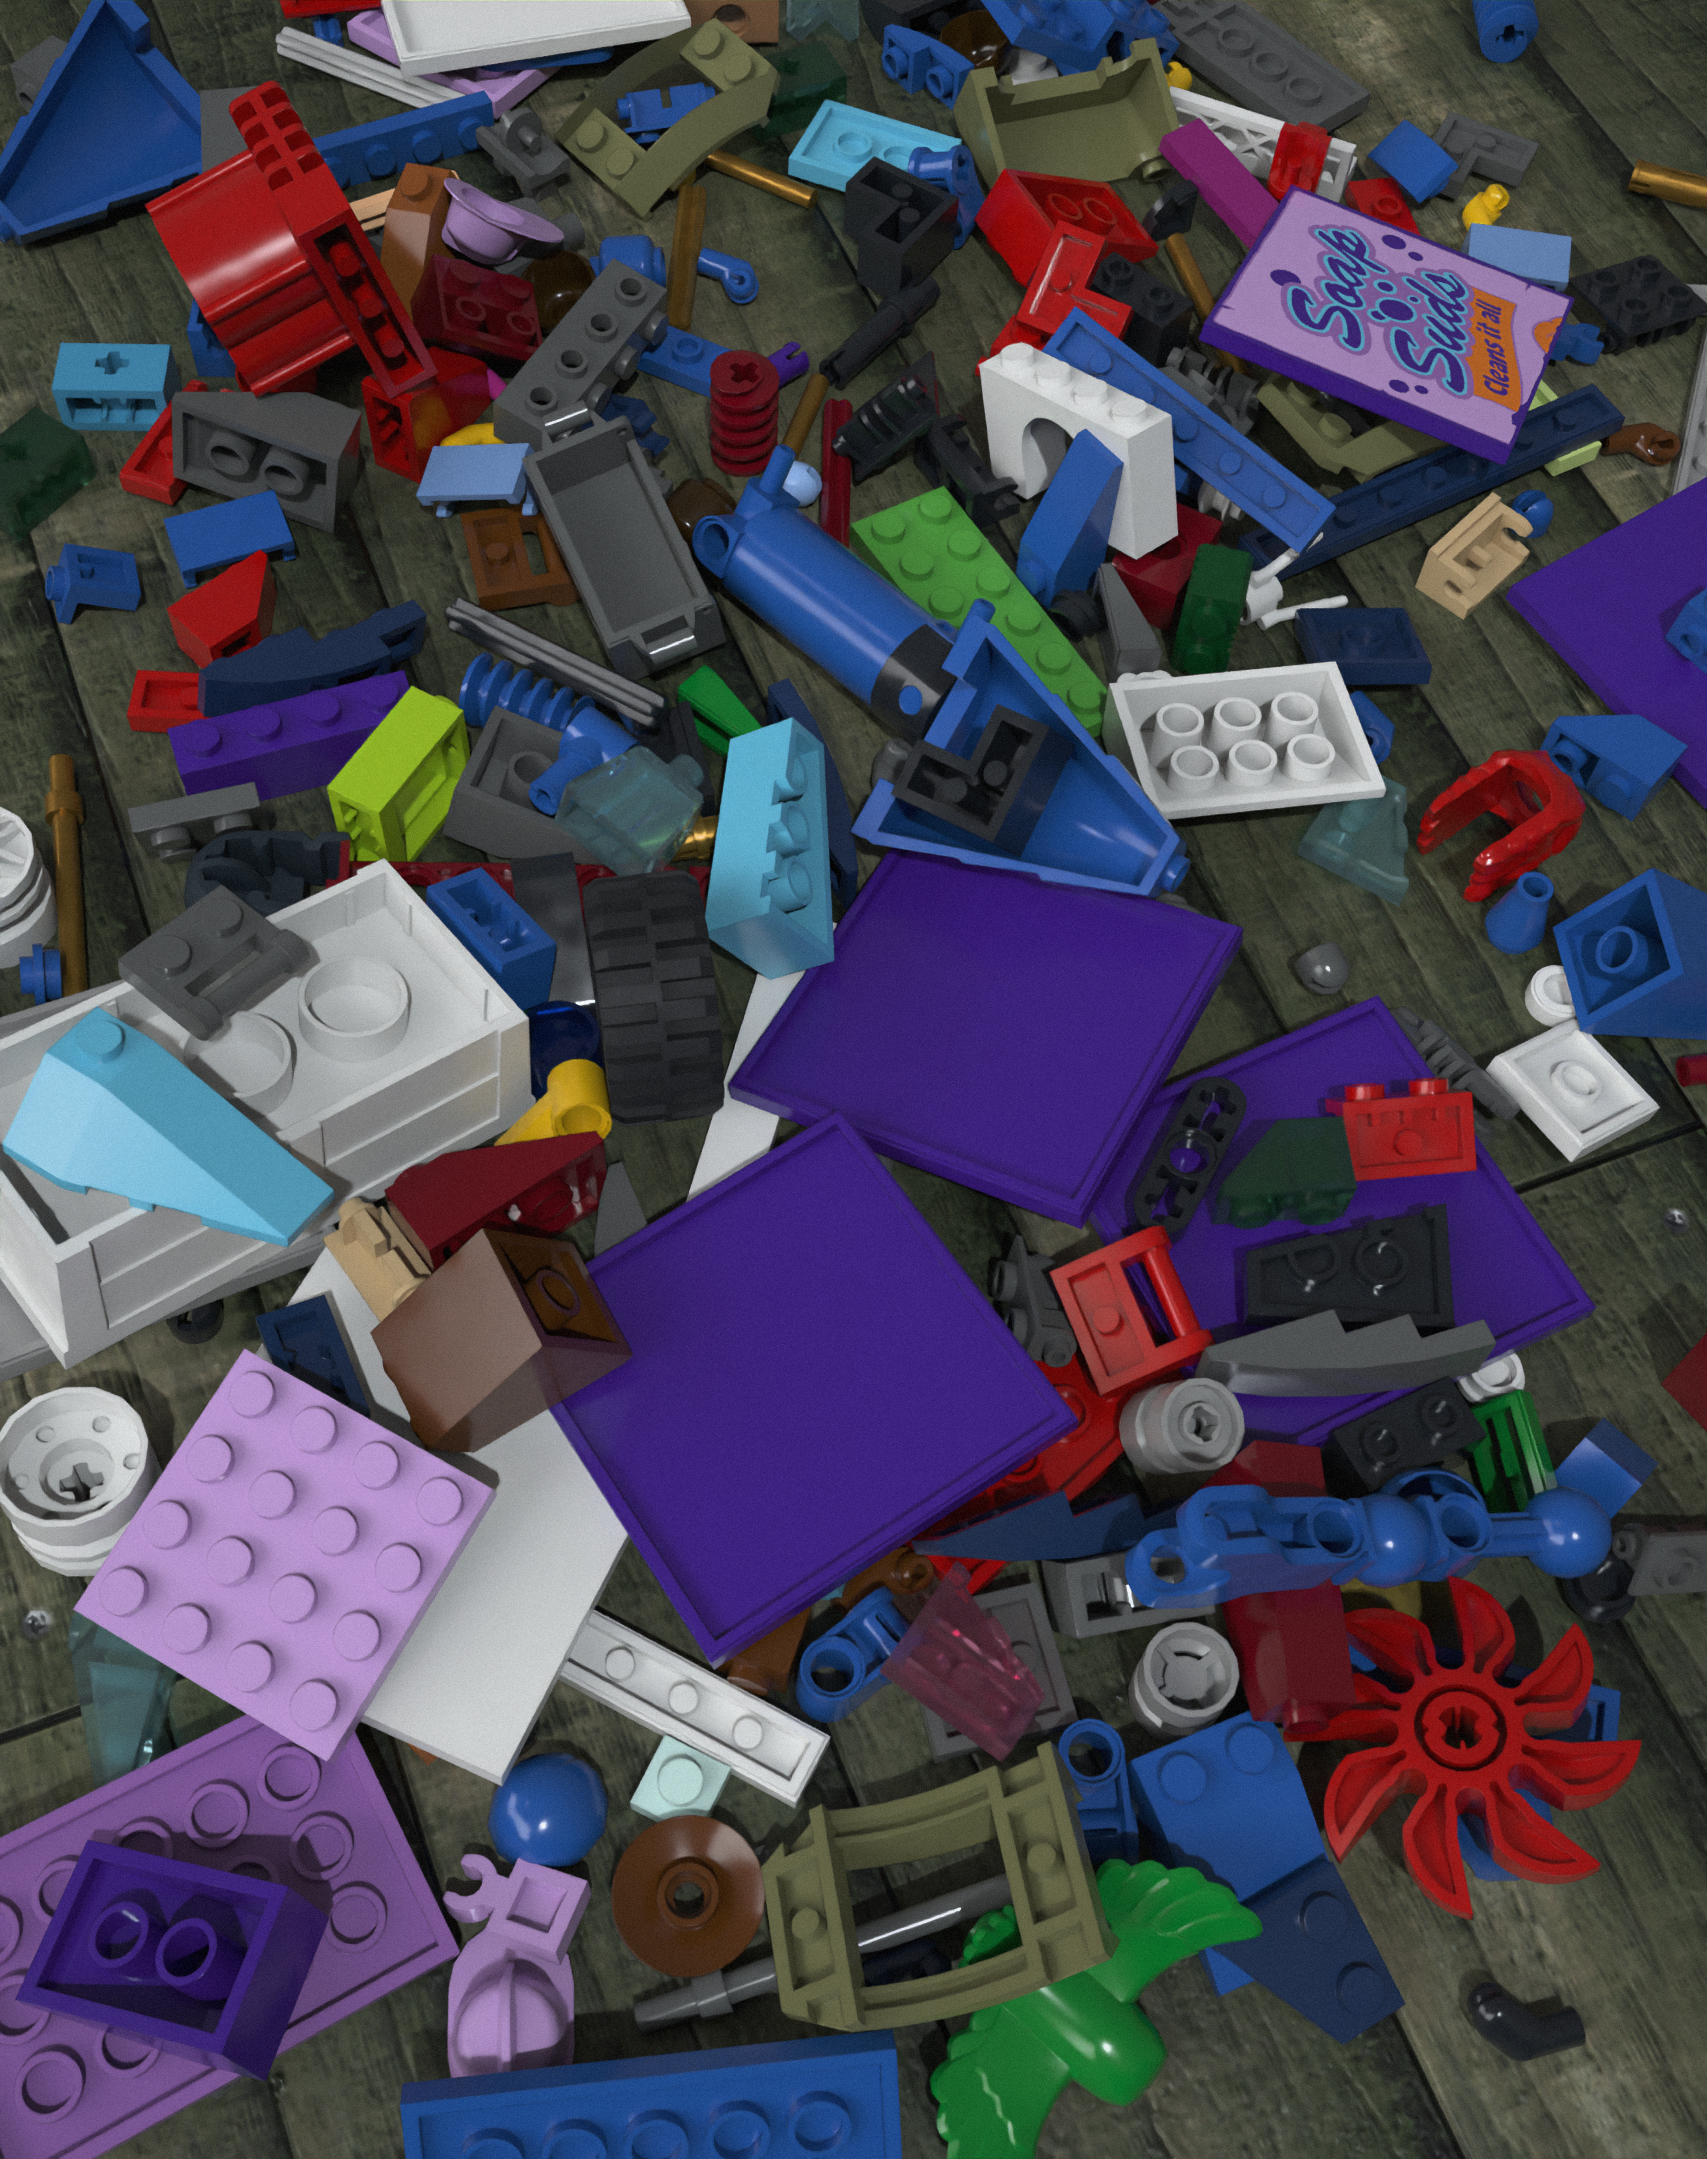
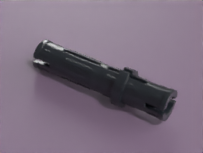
(893, 319)

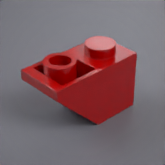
(226, 612)

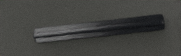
(558, 663)

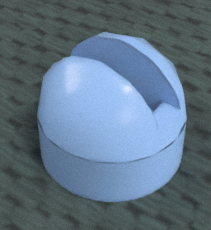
(803, 483)

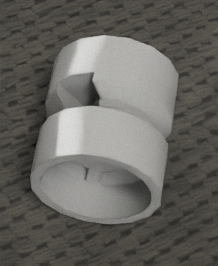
(1182, 1427)
(1182, 1681)

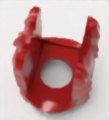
(1506, 789)

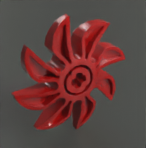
(1473, 1778)

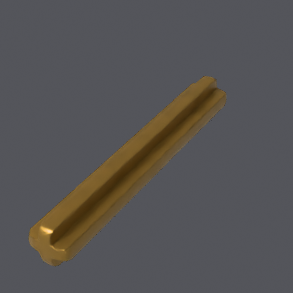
(685, 256)

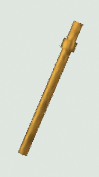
(64, 815)

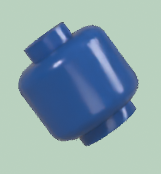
(635, 252)

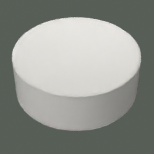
(1549, 997)

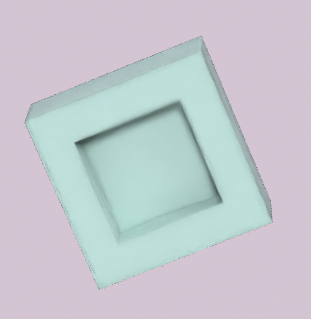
(680, 1782)

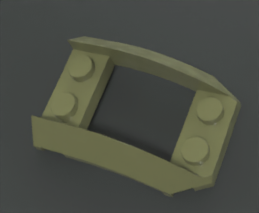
(642, 175)
(1328, 436)
(1046, 1869)

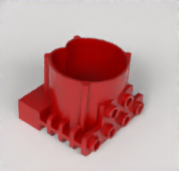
(285, 258)

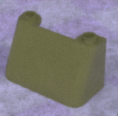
(1073, 125)

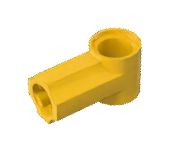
(573, 1105)

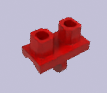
(1298, 159)

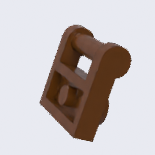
(502, 564)

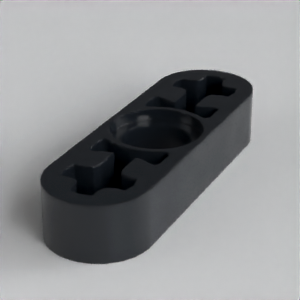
(1186, 1134)

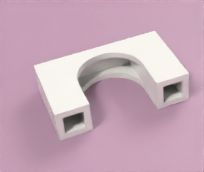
(1036, 397)

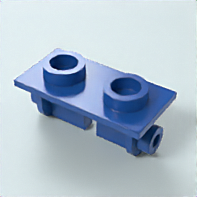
(648, 117)

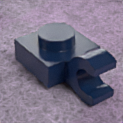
(640, 419)

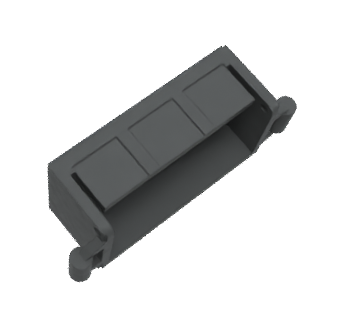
(621, 543)

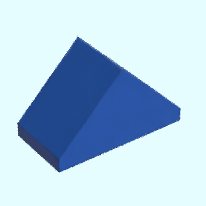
(1606, 1467)

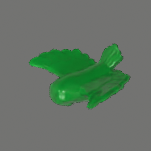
(1085, 2027)

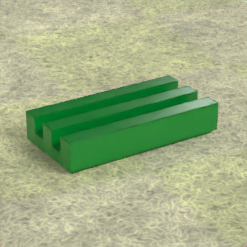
(1532, 1444)

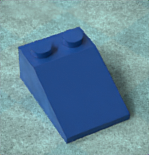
(1229, 1810)

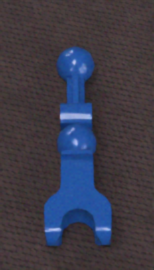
(1380, 1539)

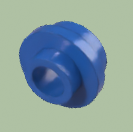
(41, 974)

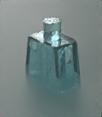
(633, 809)

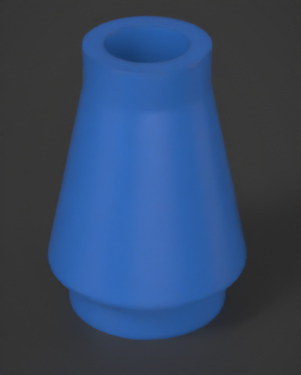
(1520, 915)

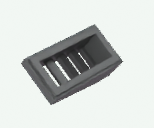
(1124, 634)

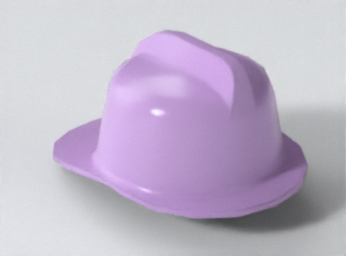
(490, 228)
(508, 2011)

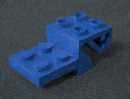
(1082, 31)

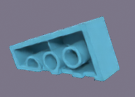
(772, 853)

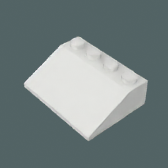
(1241, 740)

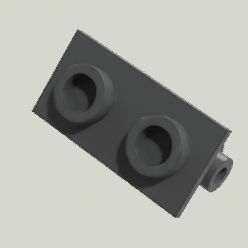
(1033, 1305)
(1664, 1559)

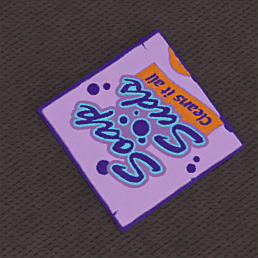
(1391, 323)

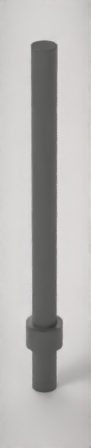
(716, 1992)

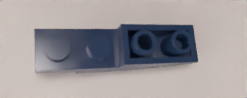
(297, 665)

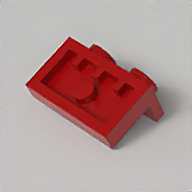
(1409, 1130)

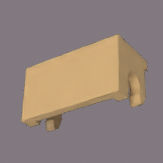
(1474, 557)

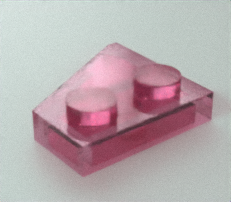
(966, 1668)

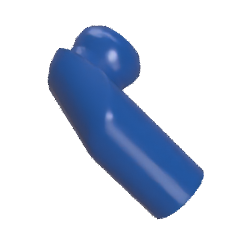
(733, 272)
(1376, 726)

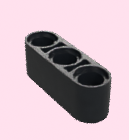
(550, 896)

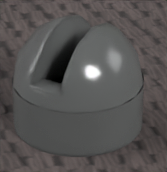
(1323, 968)

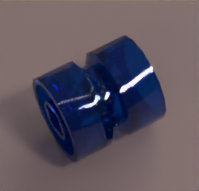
(559, 1034)

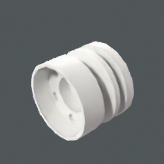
(26, 893)
(56, 1455)

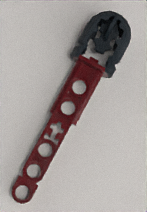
(273, 866)

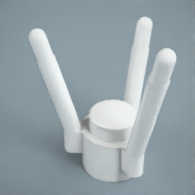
(1266, 592)

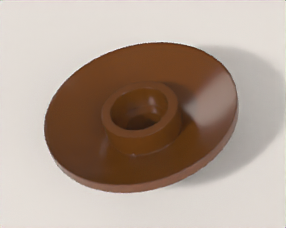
(677, 1855)

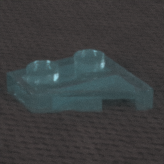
(1363, 842)

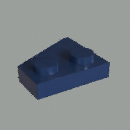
(1318, 1955)

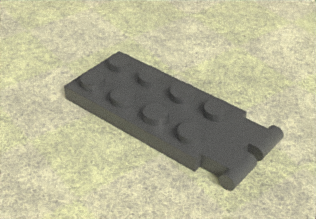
(1261, 63)

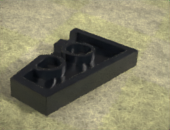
(1359, 1273)

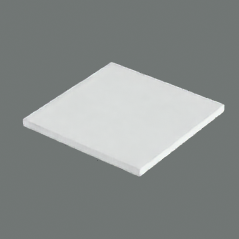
(475, 33)
(517, 1592)

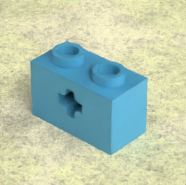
(114, 385)

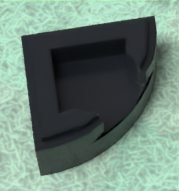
(1172, 211)

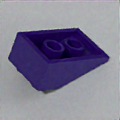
(176, 1957)

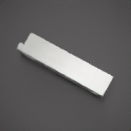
(1255, 138)

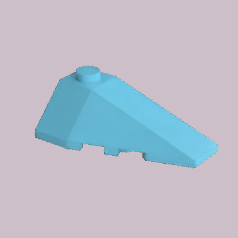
(140, 1125)

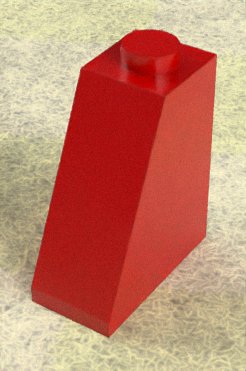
(424, 415)

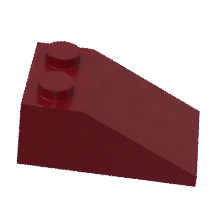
(510, 1188)

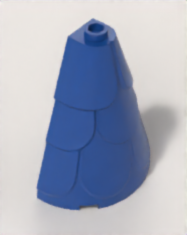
(102, 131)
(1098, 820)

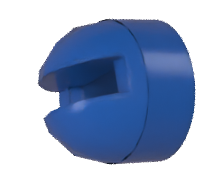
(1538, 511)

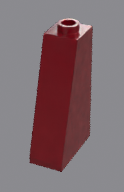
(1289, 1641)

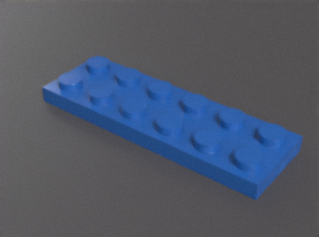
(720, 2103)

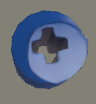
(1505, 27)
(490, 686)

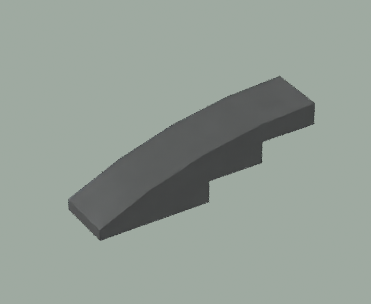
(1323, 1361)

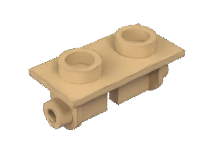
(375, 1256)

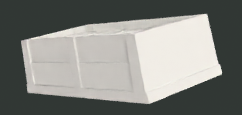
(350, 1064)

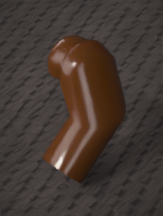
(1643, 441)
(899, 1571)

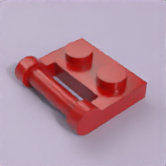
(1112, 1322)

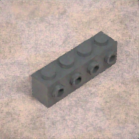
(584, 354)

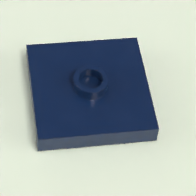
(1365, 643)

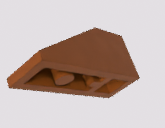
(415, 227)

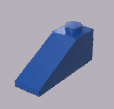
(1072, 522)

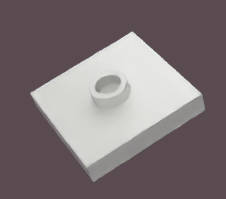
(1572, 1089)

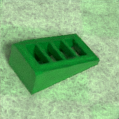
(715, 710)

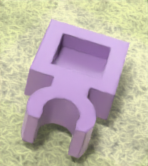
(528, 1911)

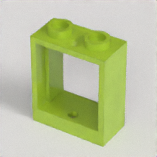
(402, 779)

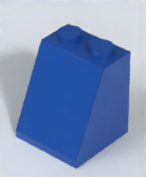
(1639, 960)

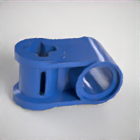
(953, 177)
(858, 1650)
(1106, 1810)

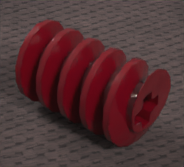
(743, 412)

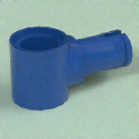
(584, 745)

